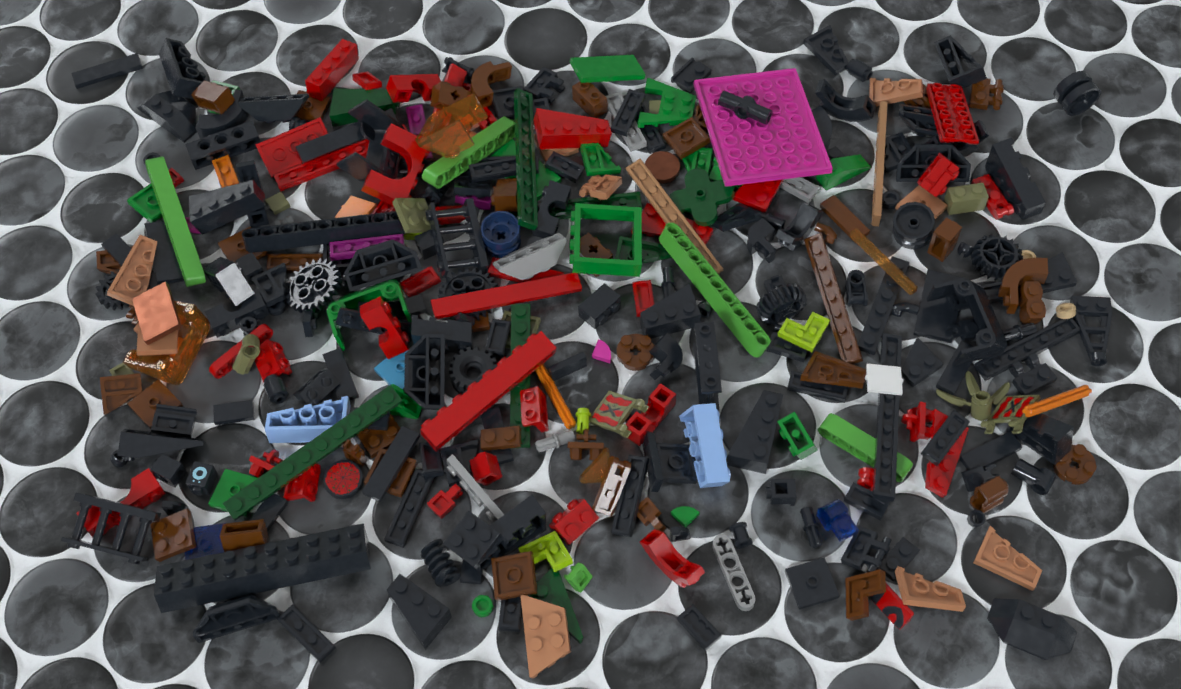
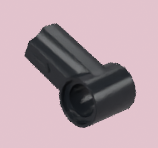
(1038, 479)

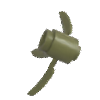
(981, 401)

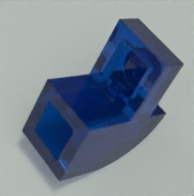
(836, 517)

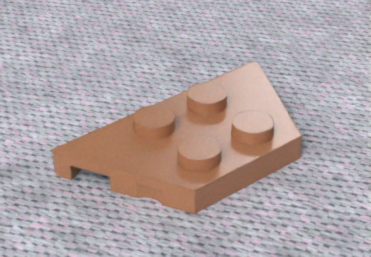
(544, 634)

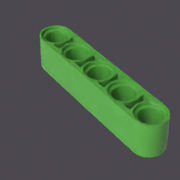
(858, 443)

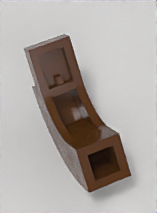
(485, 76)
(1022, 271)

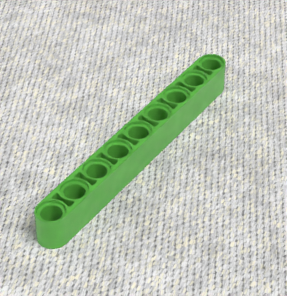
(175, 222)
(714, 290)

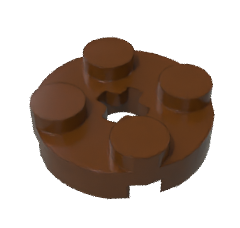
(631, 342)
(1085, 468)

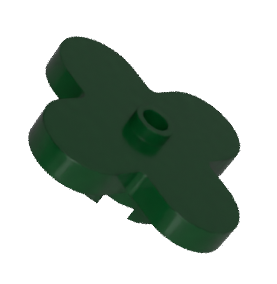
(702, 197)

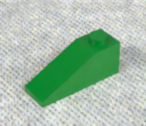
(843, 170)

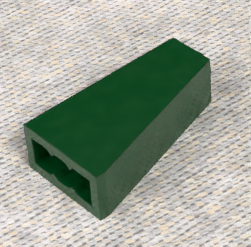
(348, 98)

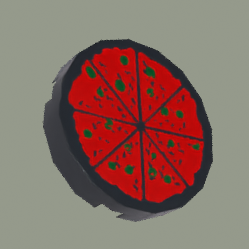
(343, 479)

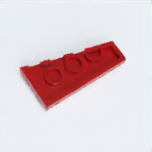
(654, 225)
(939, 477)

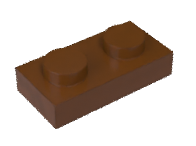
(500, 438)

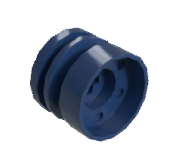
(500, 234)

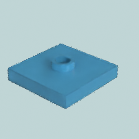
(392, 370)

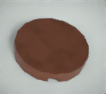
(663, 166)

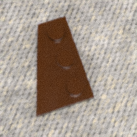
(833, 371)

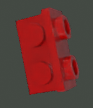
(534, 408)
(304, 485)

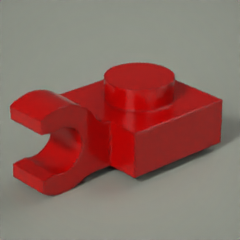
(443, 502)

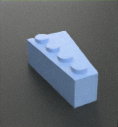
(305, 423)
(706, 444)

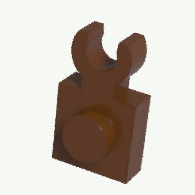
(354, 453)

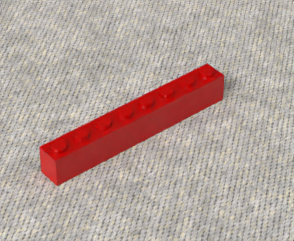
(488, 390)

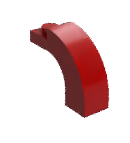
(670, 560)

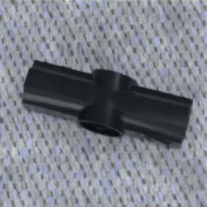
(745, 107)

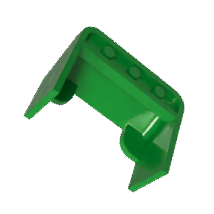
(388, 291)

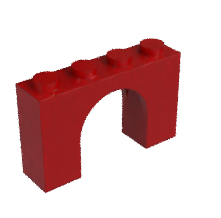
(387, 188)

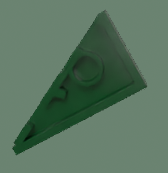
(650, 251)
(552, 590)

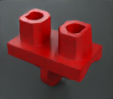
(915, 422)
(259, 465)

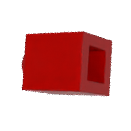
(485, 468)

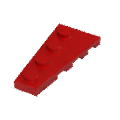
(758, 194)

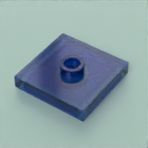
(207, 541)

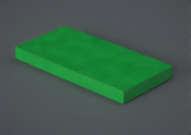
(607, 68)
(542, 178)

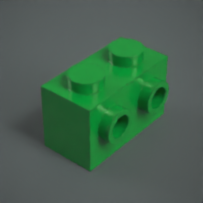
(797, 436)

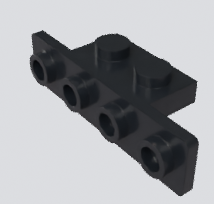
(352, 319)

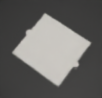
(884, 379)

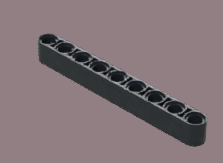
(321, 231)

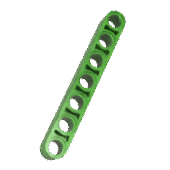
(485, 142)

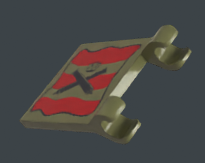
(614, 411)
(1010, 412)

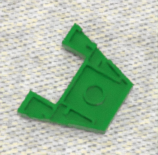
(674, 108)

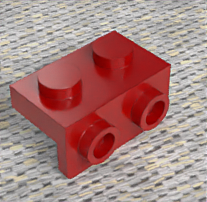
(272, 360)
(574, 520)

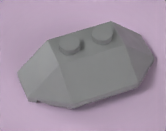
(532, 258)

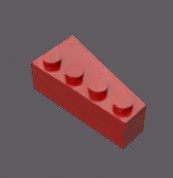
(568, 130)

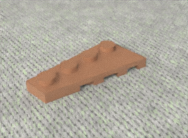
(135, 272)

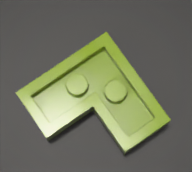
(807, 335)
(549, 548)

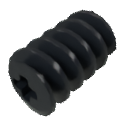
(439, 563)

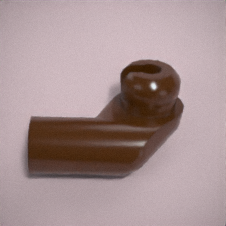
(826, 230)

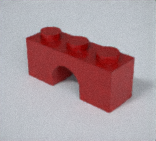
(401, 86)
(378, 314)
(660, 404)

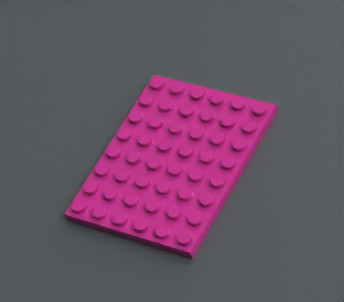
(757, 151)

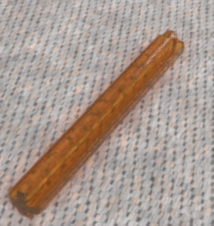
(883, 261)

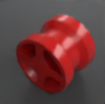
(866, 478)

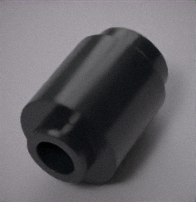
(859, 70)
(275, 389)

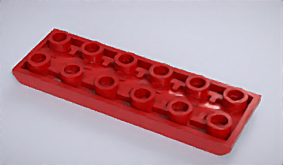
(951, 113)

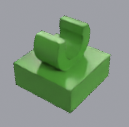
(578, 577)

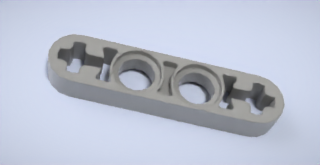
(736, 571)

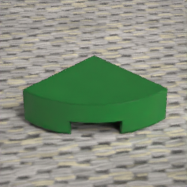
(685, 515)

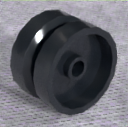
(1077, 93)
(913, 225)

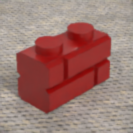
(938, 175)

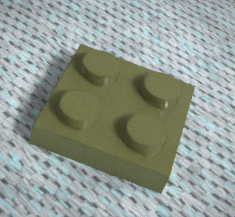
(412, 214)

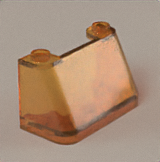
(174, 367)

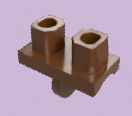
(577, 447)

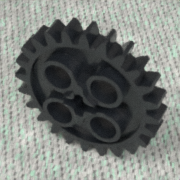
(467, 281)
(313, 286)

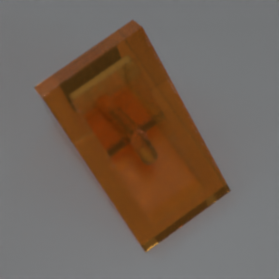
(596, 470)

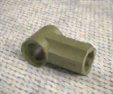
(247, 354)

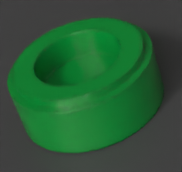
(482, 606)

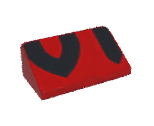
(893, 607)

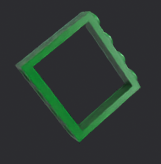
(601, 265)

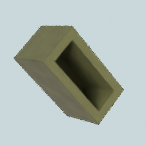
(966, 198)

